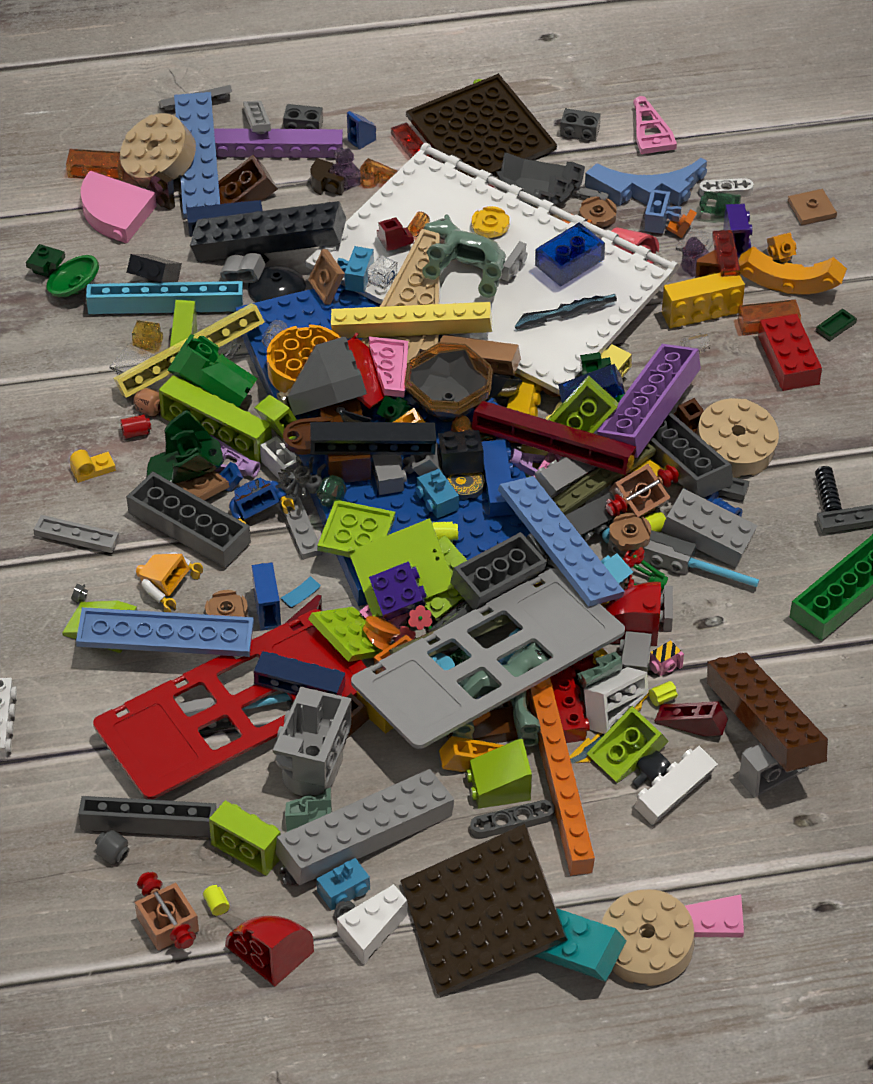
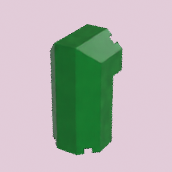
(204, 368)

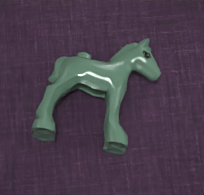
(468, 249)
(482, 684)

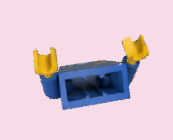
(257, 496)

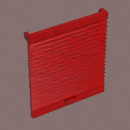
(368, 372)

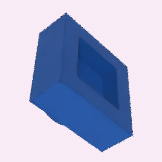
(232, 475)

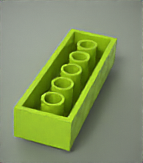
(220, 419)

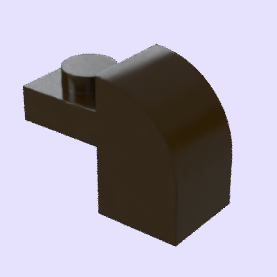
(323, 178)

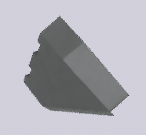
(541, 179)
(326, 378)

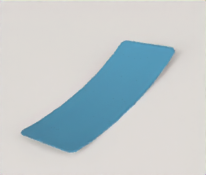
(300, 593)

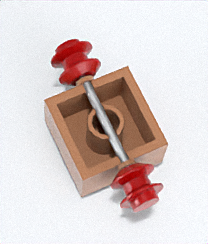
(641, 491)
(165, 913)

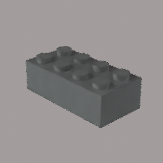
(497, 571)

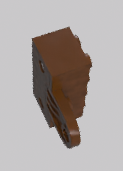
(347, 467)

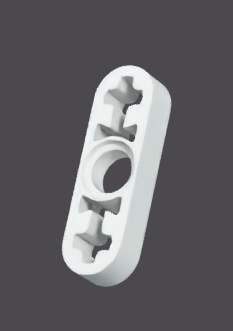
(731, 183)

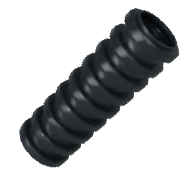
(828, 489)

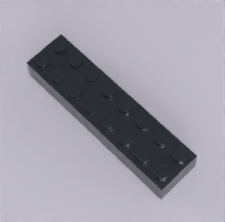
(268, 231)

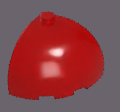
(638, 610)
(271, 946)

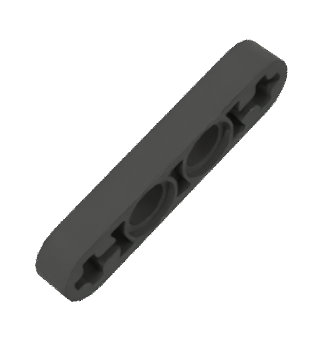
(511, 816)

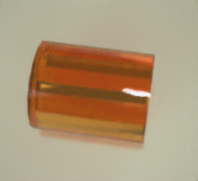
(418, 223)

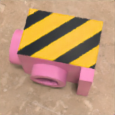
(666, 658)

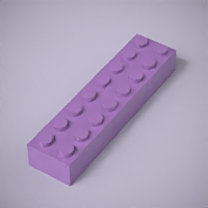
(652, 396)

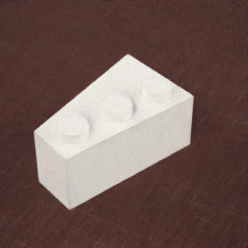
(372, 922)

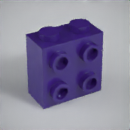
(738, 221)
(398, 590)

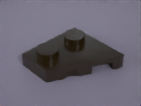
(163, 189)

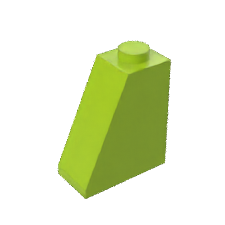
(183, 321)
(276, 414)

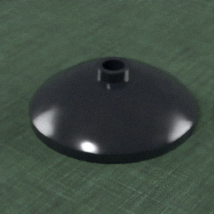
(276, 282)

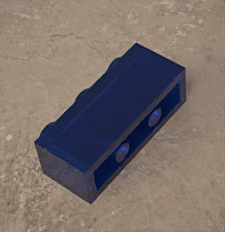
(607, 377)

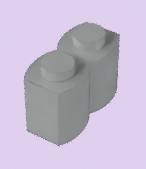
(243, 268)

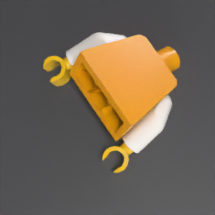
(163, 575)

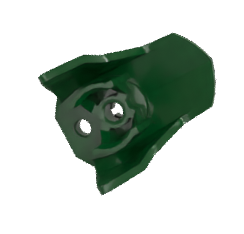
(187, 451)

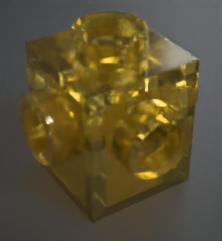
(147, 335)

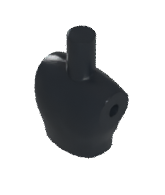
(651, 767)

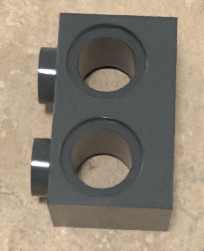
(302, 117)
(580, 124)

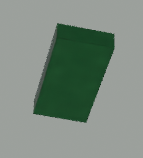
(836, 324)

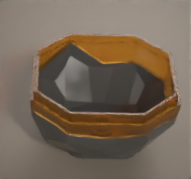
(448, 380)

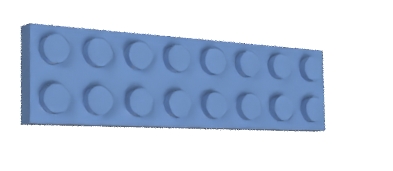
(200, 181)
(561, 541)
(165, 632)

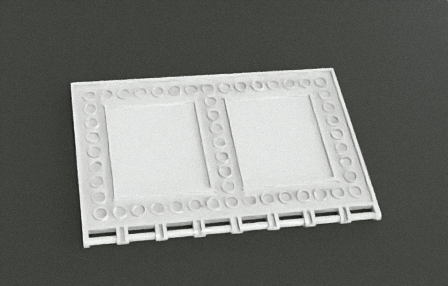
(549, 349)

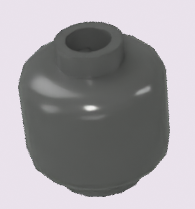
(112, 847)

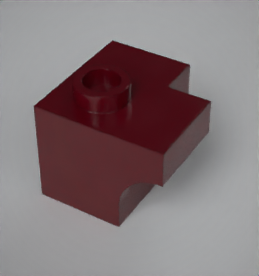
(393, 234)

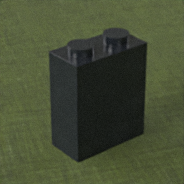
(154, 268)

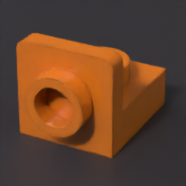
(680, 228)

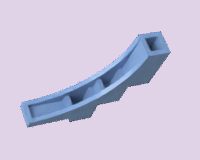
(623, 186)

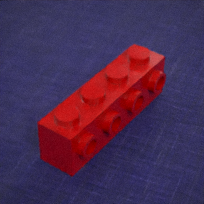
(569, 705)

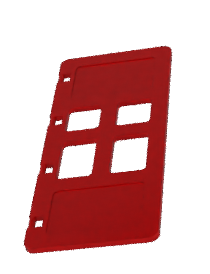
(163, 745)

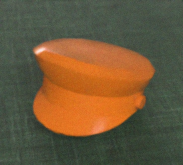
(380, 631)

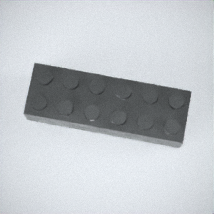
(698, 464)
(188, 519)

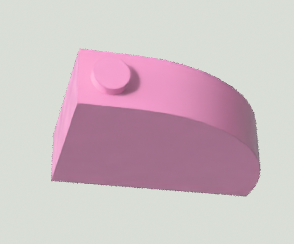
(115, 206)

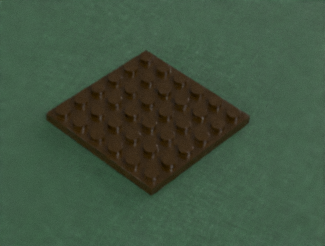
(482, 125)
(483, 910)

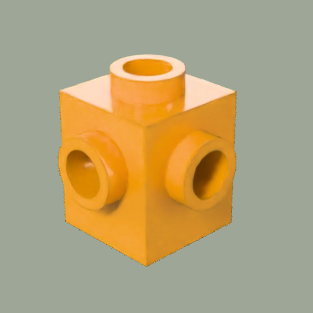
(781, 247)

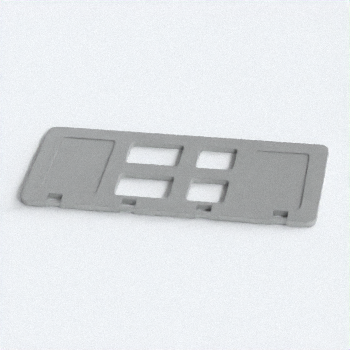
(428, 701)

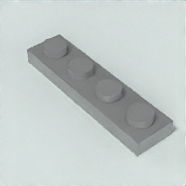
(220, 92)
(257, 116)
(301, 529)
(76, 533)

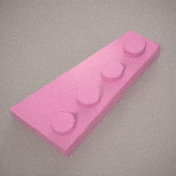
(390, 364)

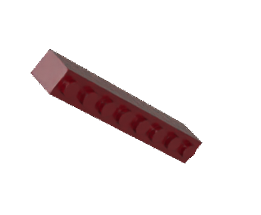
(554, 437)

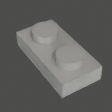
(514, 260)
(666, 614)

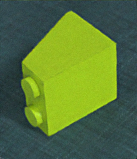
(501, 776)

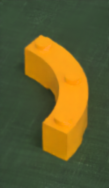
(790, 277)

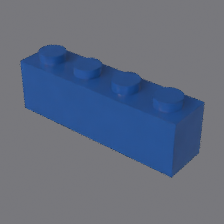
(497, 471)

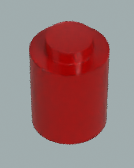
(135, 426)

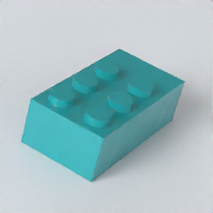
(590, 946)

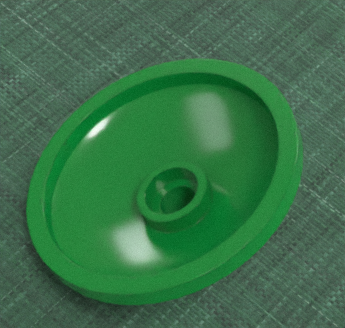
(73, 276)

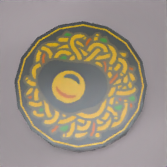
(467, 484)

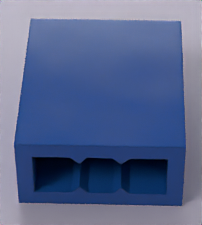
(266, 596)

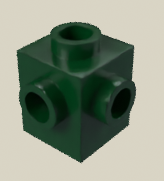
(393, 408)

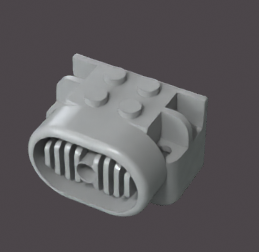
(313, 741)

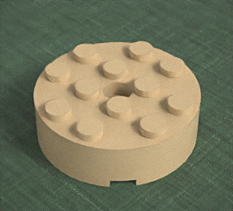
(157, 145)
(740, 434)
(669, 932)

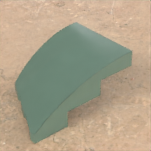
(605, 667)
(307, 809)

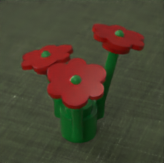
(634, 561)

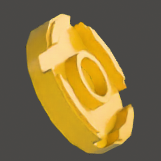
(490, 222)

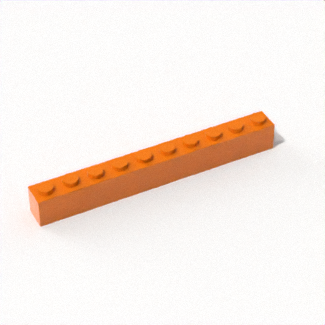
(561, 780)

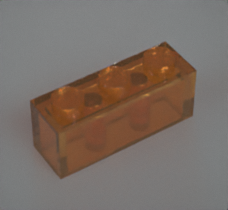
(102, 162)
(751, 314)

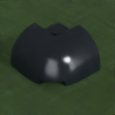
(504, 385)

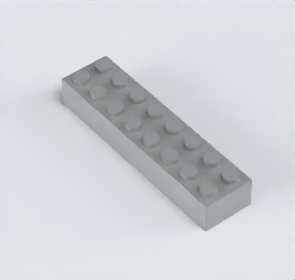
(364, 826)

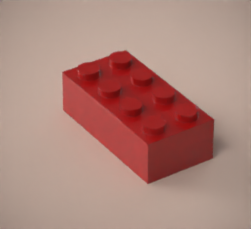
(789, 352)

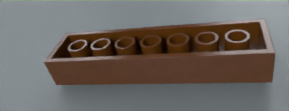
(767, 712)

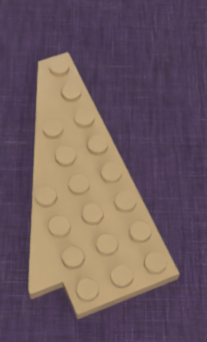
(413, 288)

